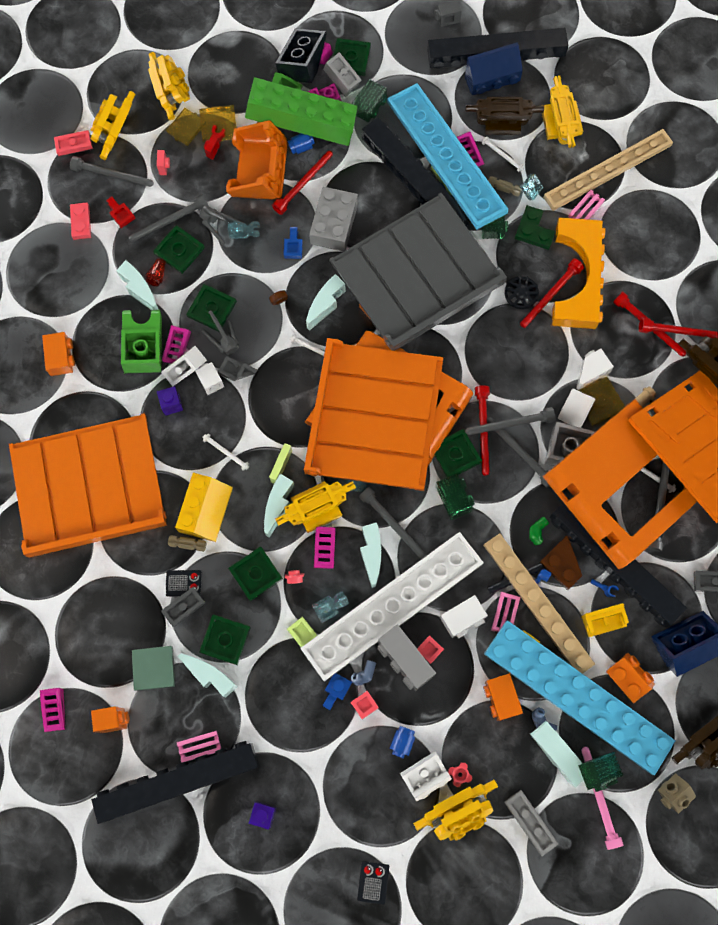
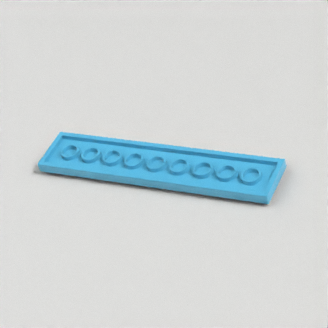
(447, 156)
(580, 697)

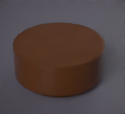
(278, 297)

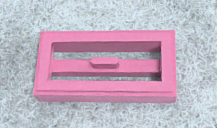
(590, 194)
(509, 597)
(182, 751)

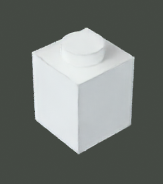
(209, 378)

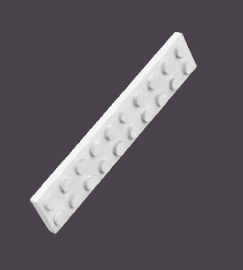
(391, 606)

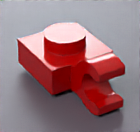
(212, 145)
(120, 213)

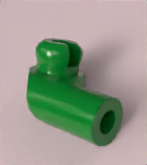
(535, 531)

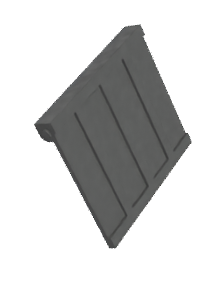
(417, 272)

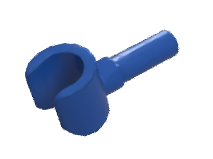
(543, 575)
(605, 588)

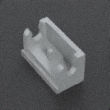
(342, 74)

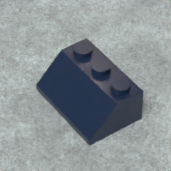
(493, 69)
(688, 643)

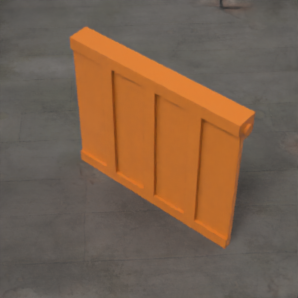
(374, 415)
(86, 486)

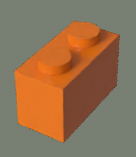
(58, 353)
(503, 697)
(109, 719)

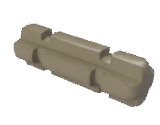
(505, 186)
(187, 543)

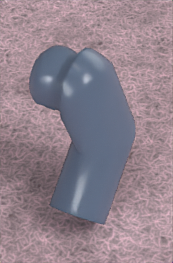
(364, 676)
(539, 718)

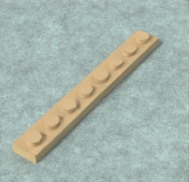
(608, 169)
(538, 604)

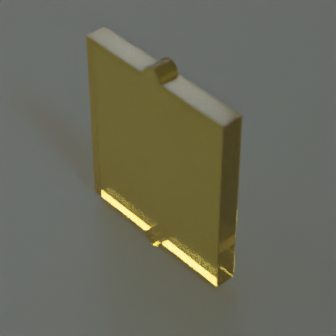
(186, 126)

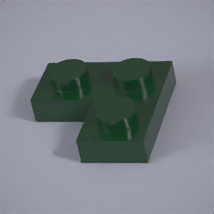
(531, 232)

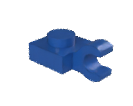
(293, 247)
(337, 688)

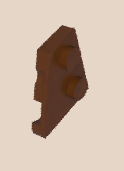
(563, 564)

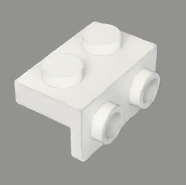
(426, 776)

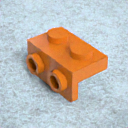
(631, 677)

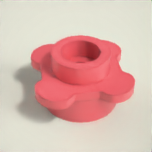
(294, 576)
(462, 768)

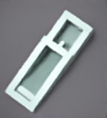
(137, 285)
(325, 301)
(277, 503)
(372, 552)
(208, 675)
(558, 753)

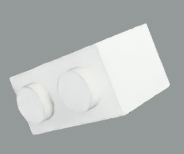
(463, 617)

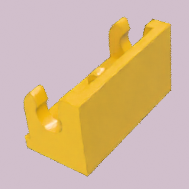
(605, 620)

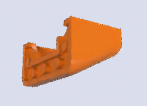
(260, 162)

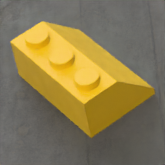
(203, 507)

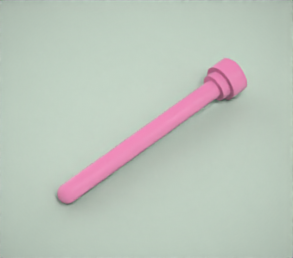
(612, 839)

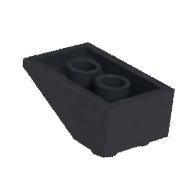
(302, 55)

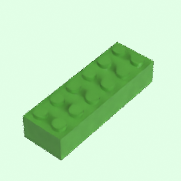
(301, 111)

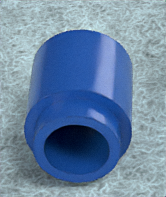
(300, 143)
(402, 742)

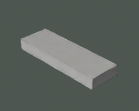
(531, 823)

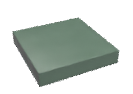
(153, 668)

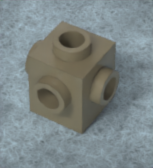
(676, 793)

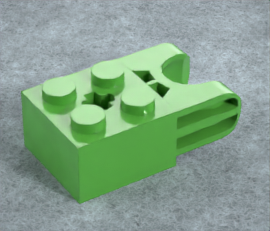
(141, 344)

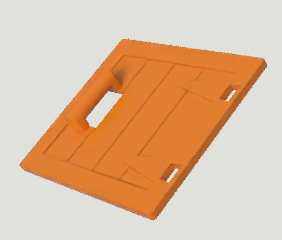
(686, 436)

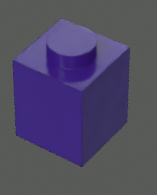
(170, 401)
(262, 815)

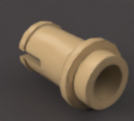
(647, 395)

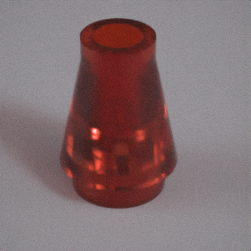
(155, 274)

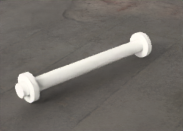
(485, 141)
(293, 339)
(206, 438)
(671, 488)

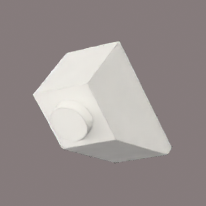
(184, 366)
(593, 368)

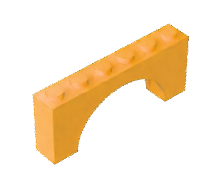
(586, 239)

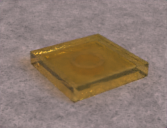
(222, 117)
(606, 402)

